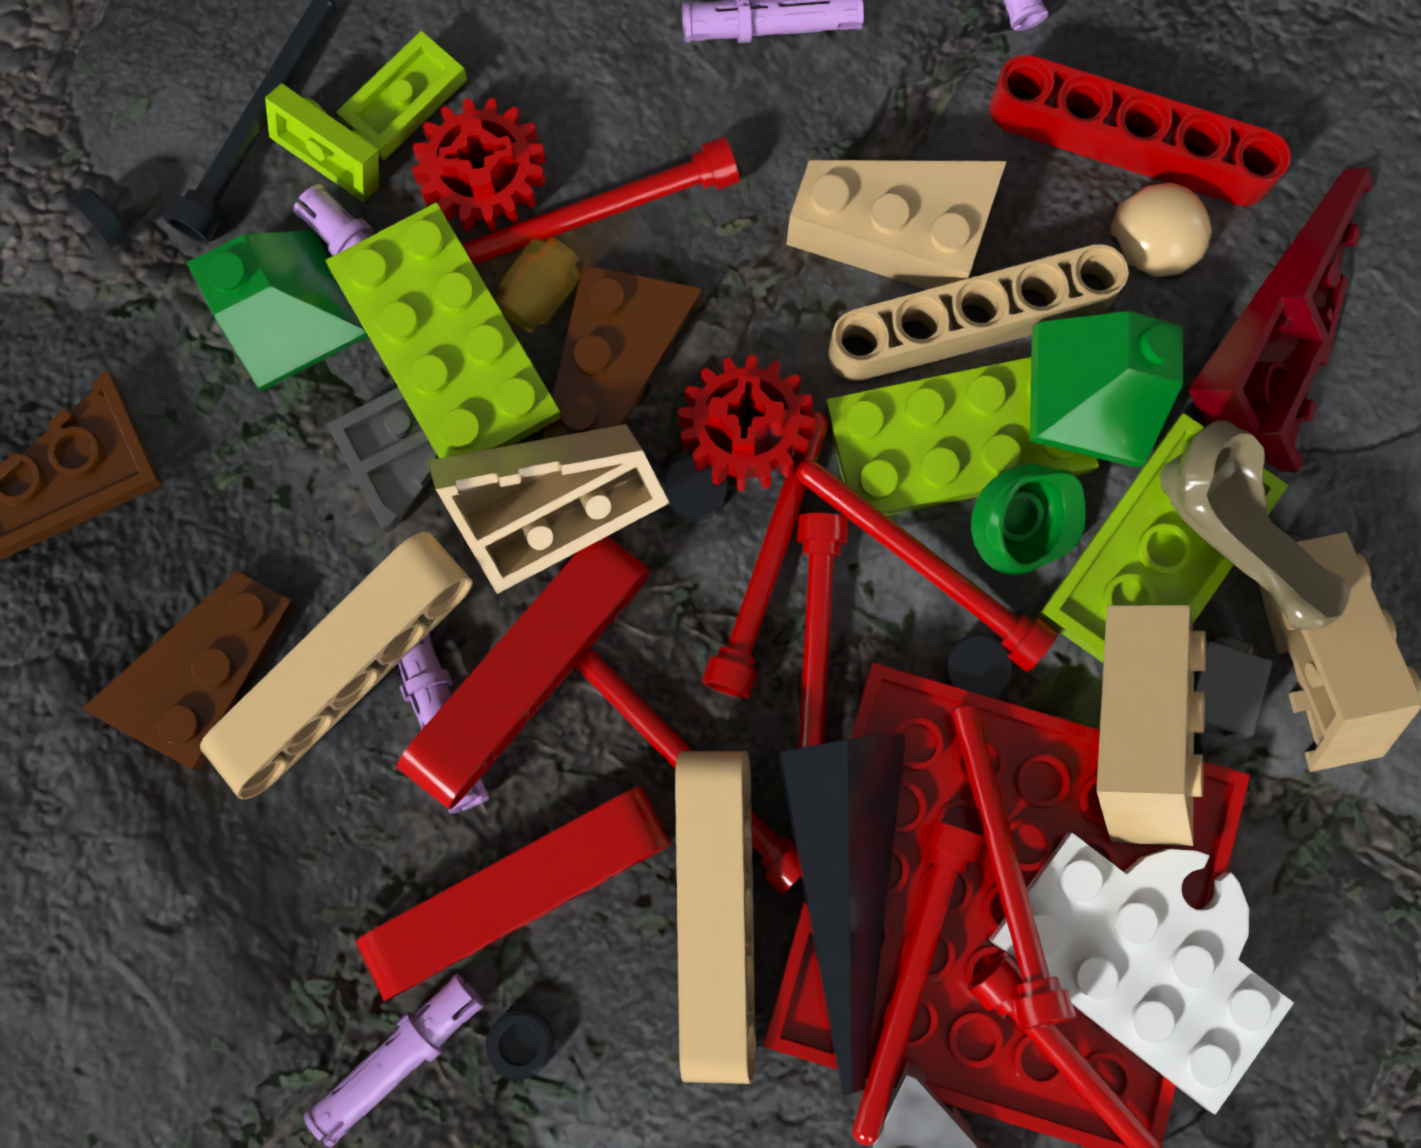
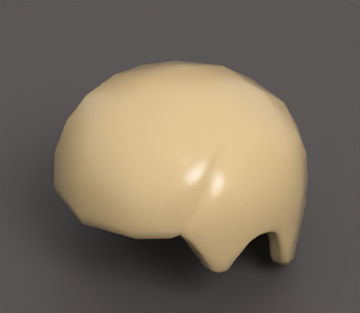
(1162, 229)

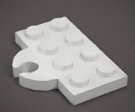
(1153, 965)

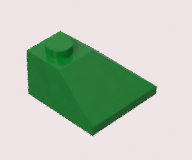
(277, 302)
(1104, 384)

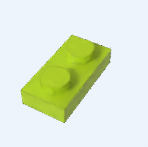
(403, 94)
(323, 142)

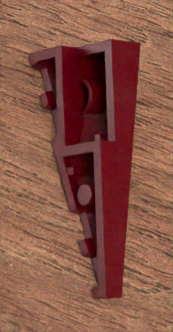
(1285, 332)

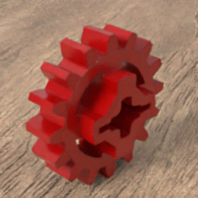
(469, 139)
(719, 413)

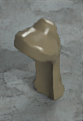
(1223, 499)

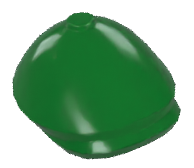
(1028, 518)

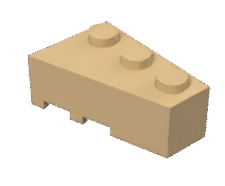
(896, 216)
(545, 498)
(1350, 671)
(1150, 724)

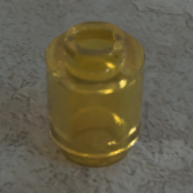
(537, 283)

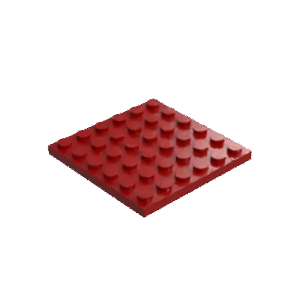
(1047, 790)

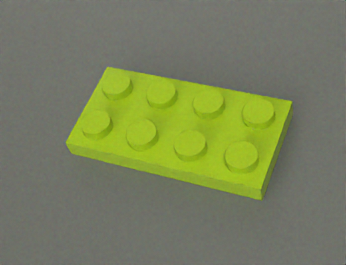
(443, 336)
(940, 437)
(1142, 554)

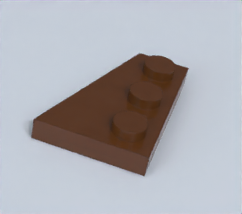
(614, 346)
(75, 469)
(196, 670)

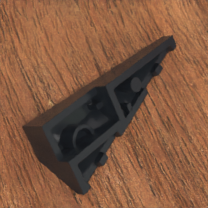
(843, 831)

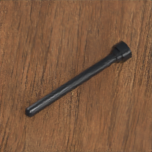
(198, 209)

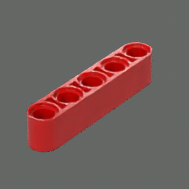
(1163, 120)
(522, 671)
(512, 892)

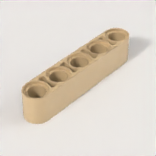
(995, 292)
(335, 665)
(715, 917)

